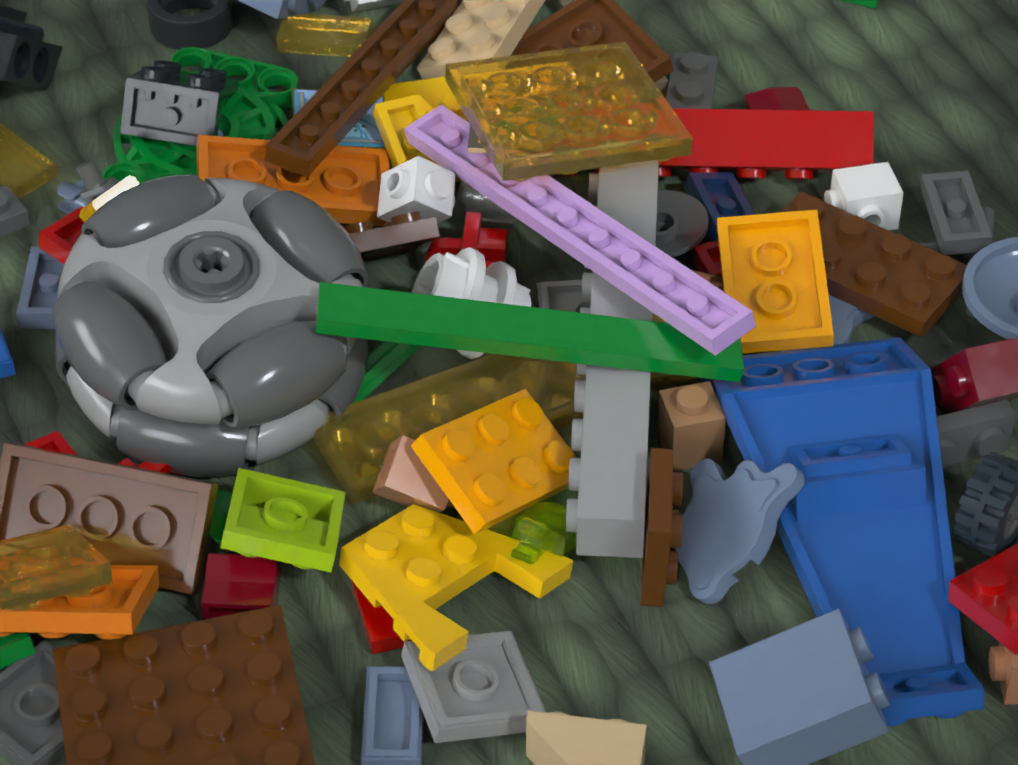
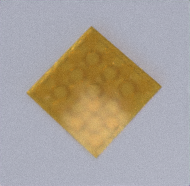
(567, 111)

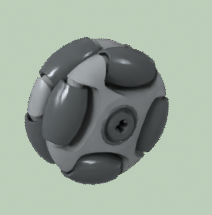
(198, 323)

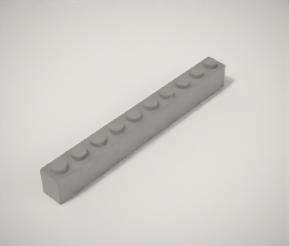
(613, 400)

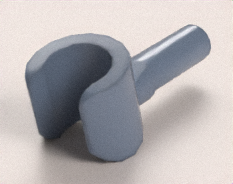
(72, 196)

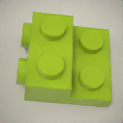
(284, 520)

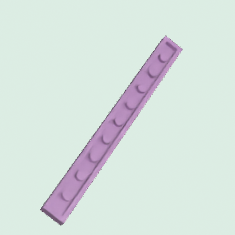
(590, 237)

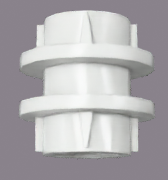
(467, 278)

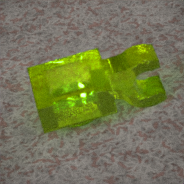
(542, 530)

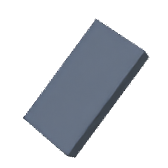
(391, 718)

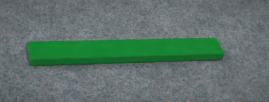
(519, 332)

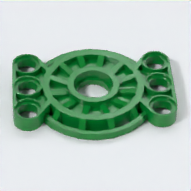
(244, 114)

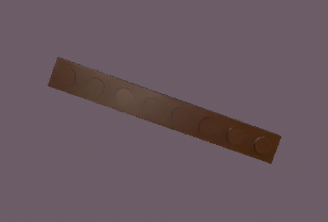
(357, 85)

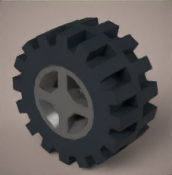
(989, 506)

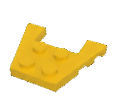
(426, 560)

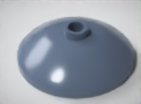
(992, 287)

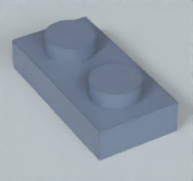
(39, 290)

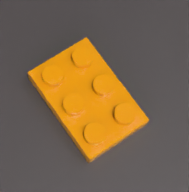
(779, 273)
(497, 460)

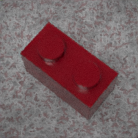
(977, 376)

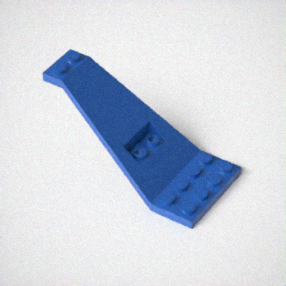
(871, 509)

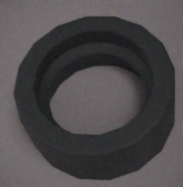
(190, 31)

